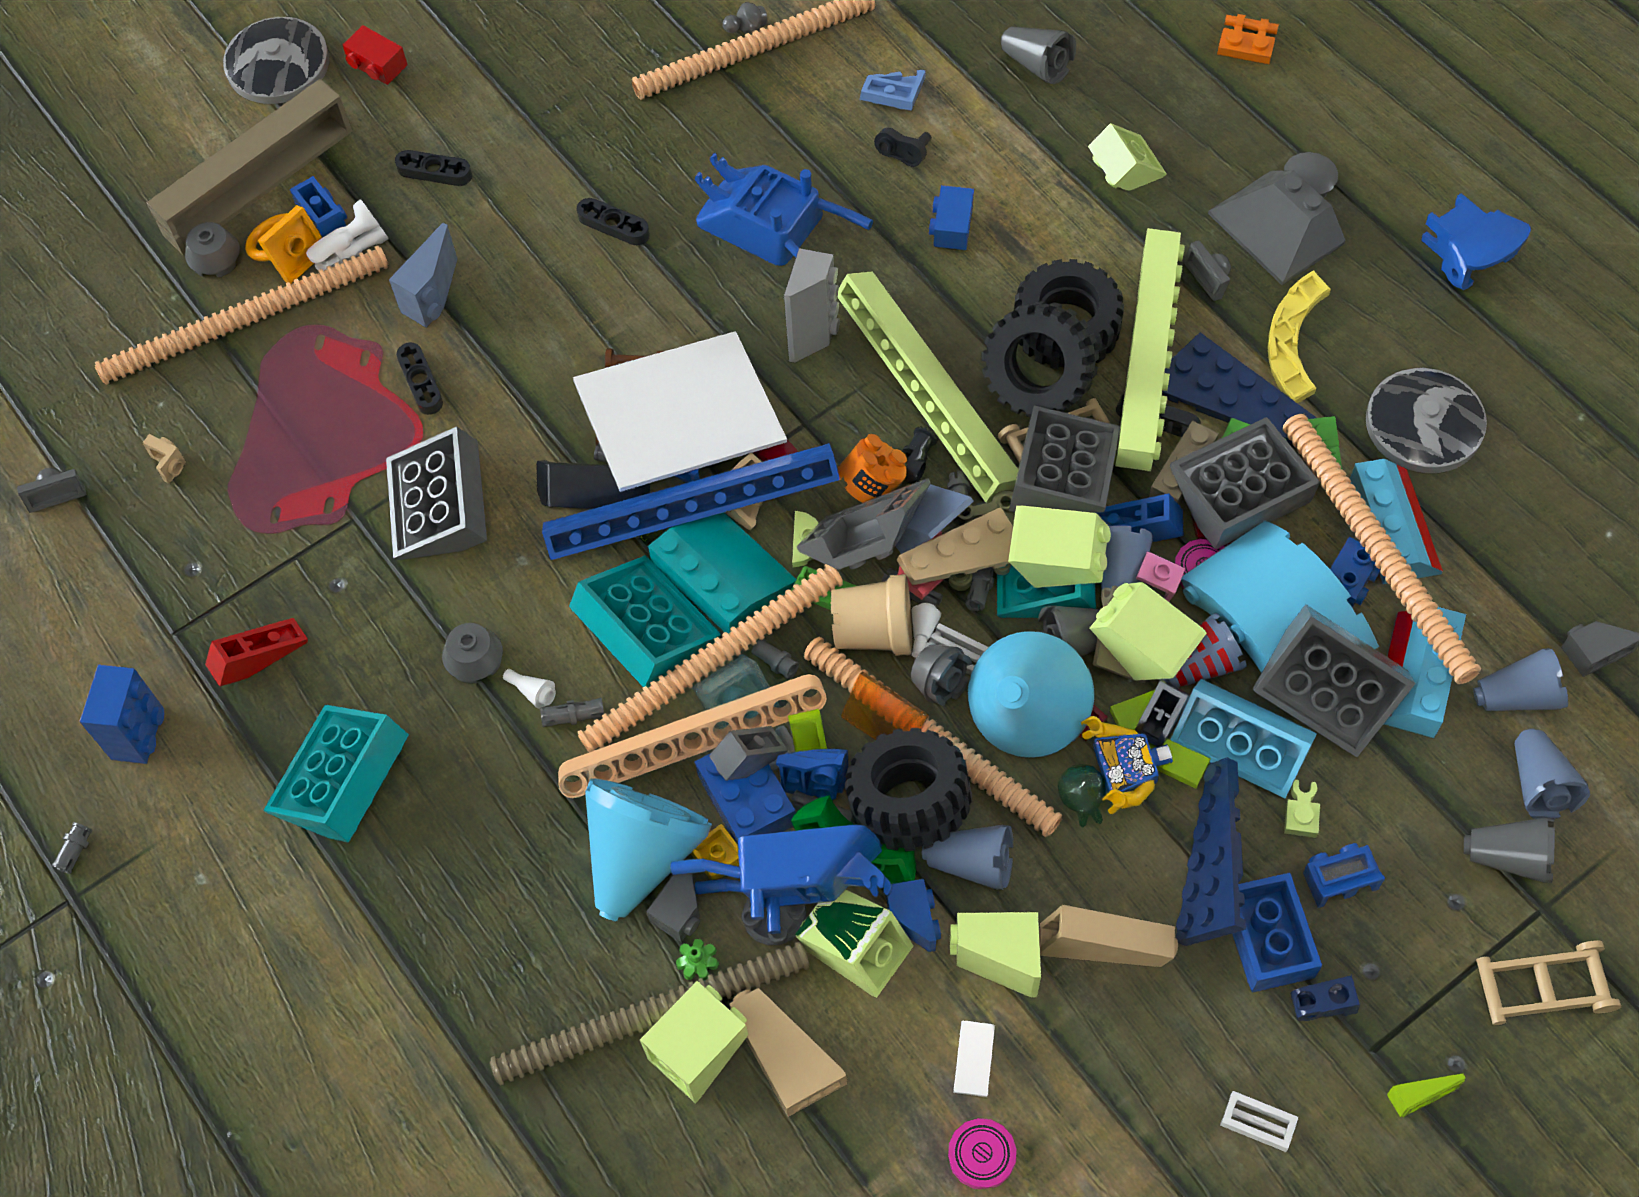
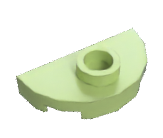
(803, 526)

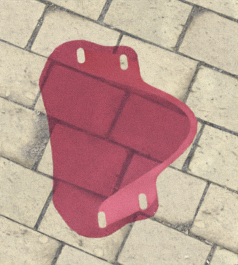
(316, 430)

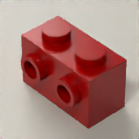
(374, 55)

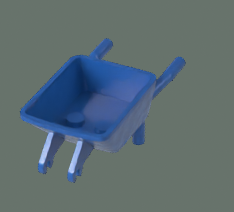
(765, 210)
(795, 869)

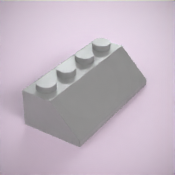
(811, 304)

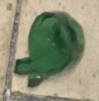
(1082, 791)

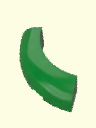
(822, 813)

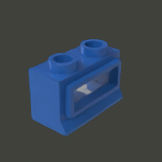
(1342, 873)

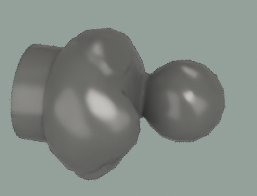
(748, 19)

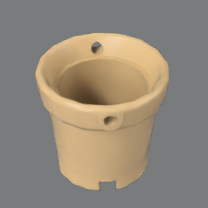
(873, 616)

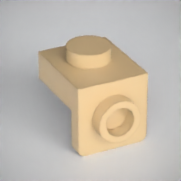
(168, 455)

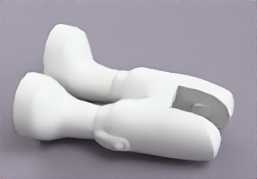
(341, 242)

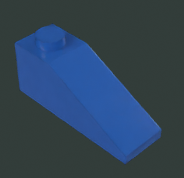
(1156, 514)

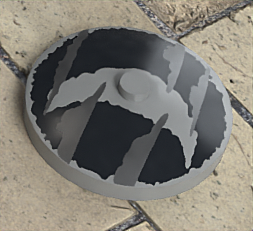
(275, 59)
(1426, 420)

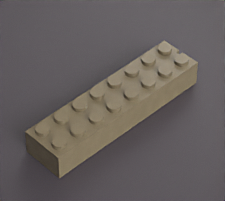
(252, 164)

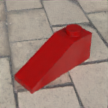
(250, 651)

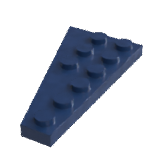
(1225, 387)
(1216, 864)

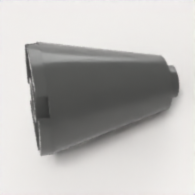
(1040, 51)
(1071, 626)
(1515, 847)

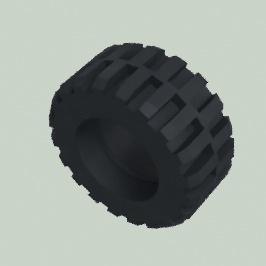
(1078, 286)
(1069, 335)
(905, 758)

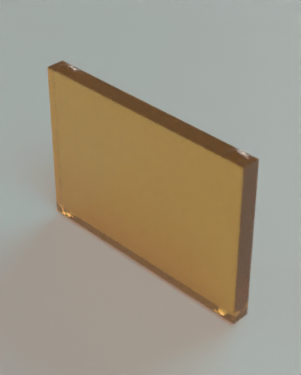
(880, 710)

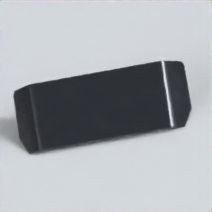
(580, 485)

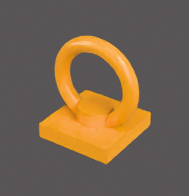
(284, 242)

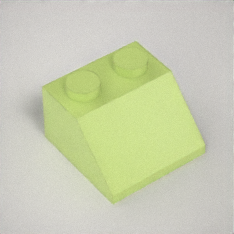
(1125, 158)

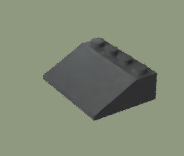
(1065, 462)
(1243, 482)
(436, 496)
(1333, 681)

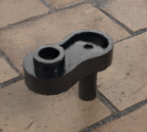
(906, 149)

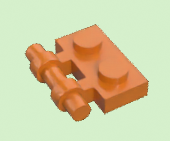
(1247, 45)

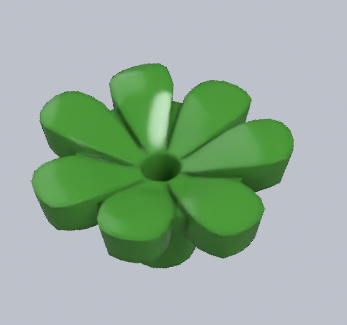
(697, 959)

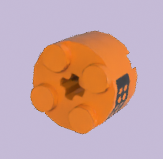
(872, 469)

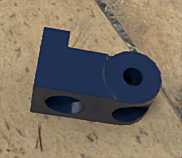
(1326, 999)

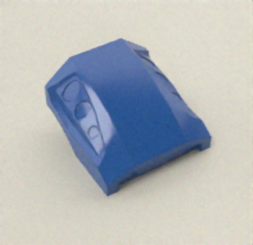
(814, 772)

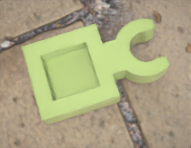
(1301, 813)

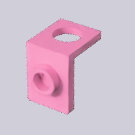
(1160, 574)

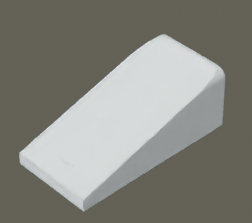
(974, 1058)

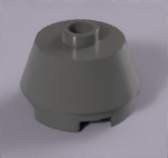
(211, 249)
(472, 652)
(940, 673)

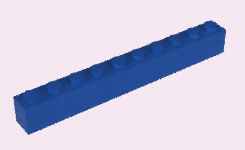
(690, 501)

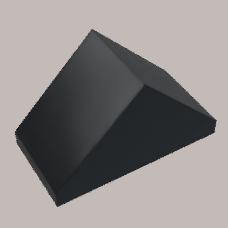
(1162, 713)

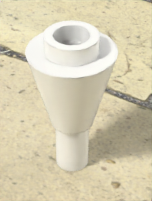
(924, 621)
(536, 690)

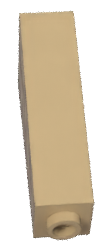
(1106, 938)
(787, 1055)

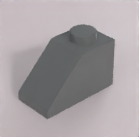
(1598, 645)
(746, 752)
(676, 908)

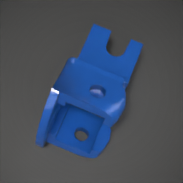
(1473, 239)

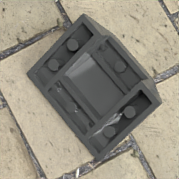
(1281, 223)
(864, 529)

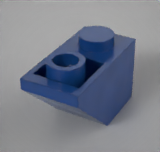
(911, 908)

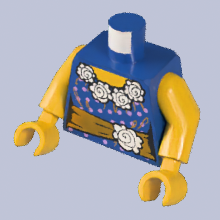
(1125, 762)

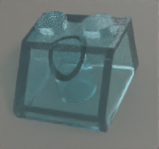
(730, 683)

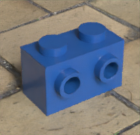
(319, 206)
(952, 218)
(1354, 570)

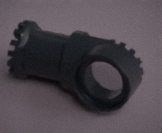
(917, 452)

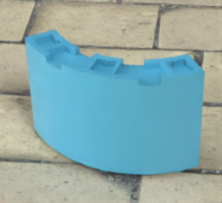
(1264, 584)

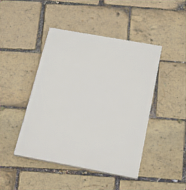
(678, 410)

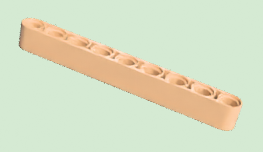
(683, 748)

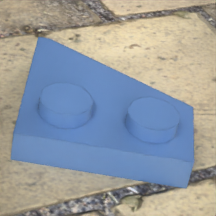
(893, 89)

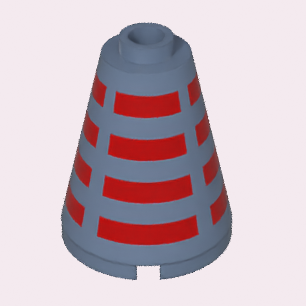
(1212, 657)

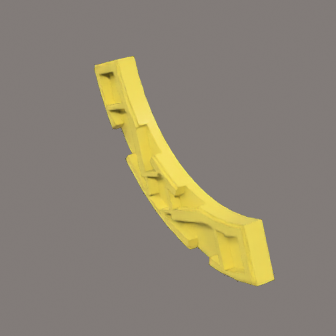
(1284, 336)

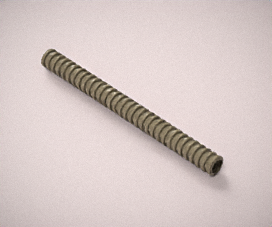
(643, 1015)

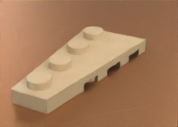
(965, 550)

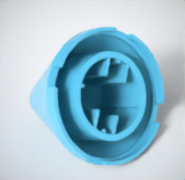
(1030, 694)
(635, 842)

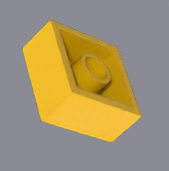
(717, 847)

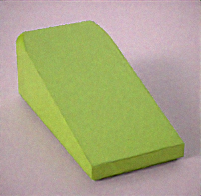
(1416, 1095)

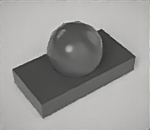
(1208, 269)
(51, 489)

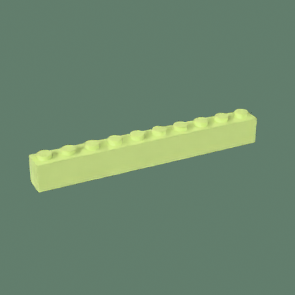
(1149, 351)
(928, 385)

